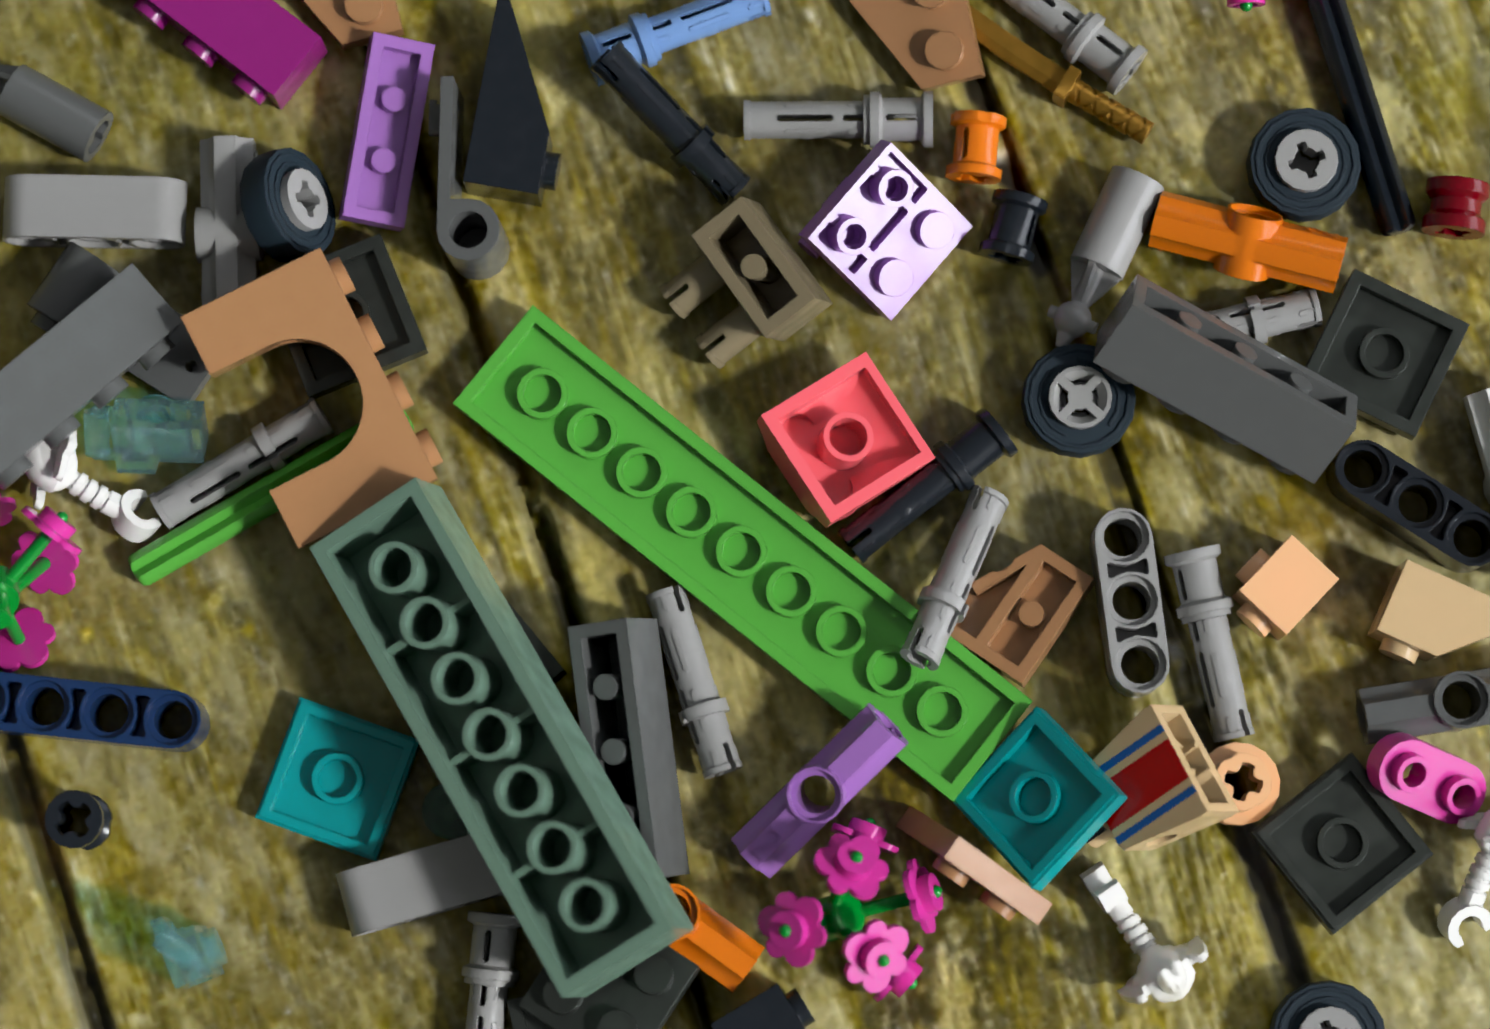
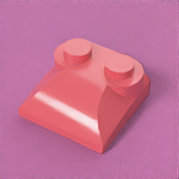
(843, 441)

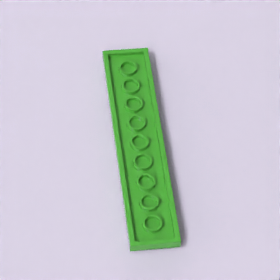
(736, 548)

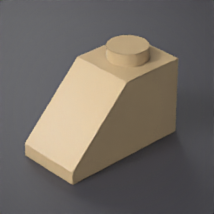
(1428, 615)

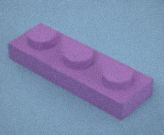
(386, 131)

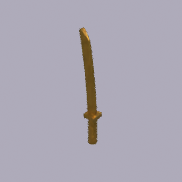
(1061, 82)

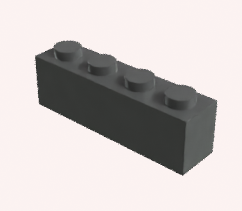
(78, 365)
(1225, 380)
(629, 727)

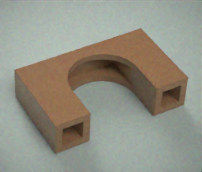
(310, 306)

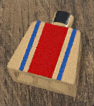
(1166, 779)

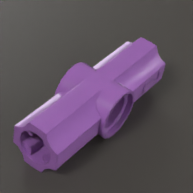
(791, 818)

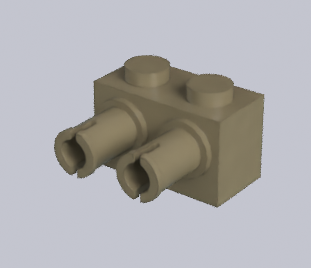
(762, 271)

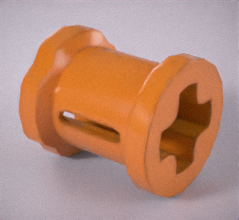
(975, 147)

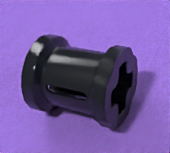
(1013, 227)
(59, 819)

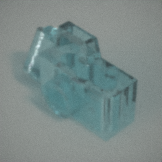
(146, 433)
(190, 953)

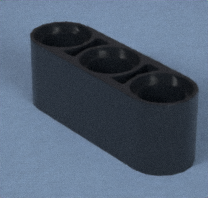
(1381, 505)

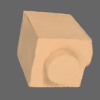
(1281, 588)

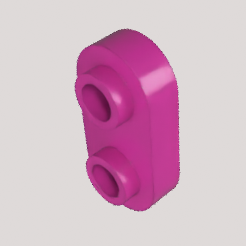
(1430, 780)

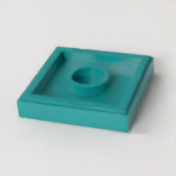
(338, 779)
(1039, 798)

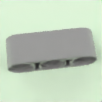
(95, 211)
(1141, 574)
(415, 885)

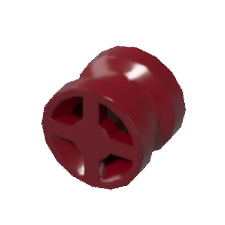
(1455, 207)

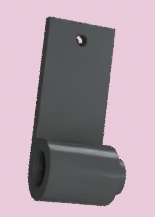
(465, 227)
(80, 275)

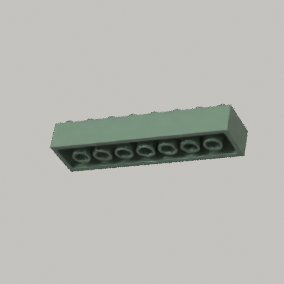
(501, 739)

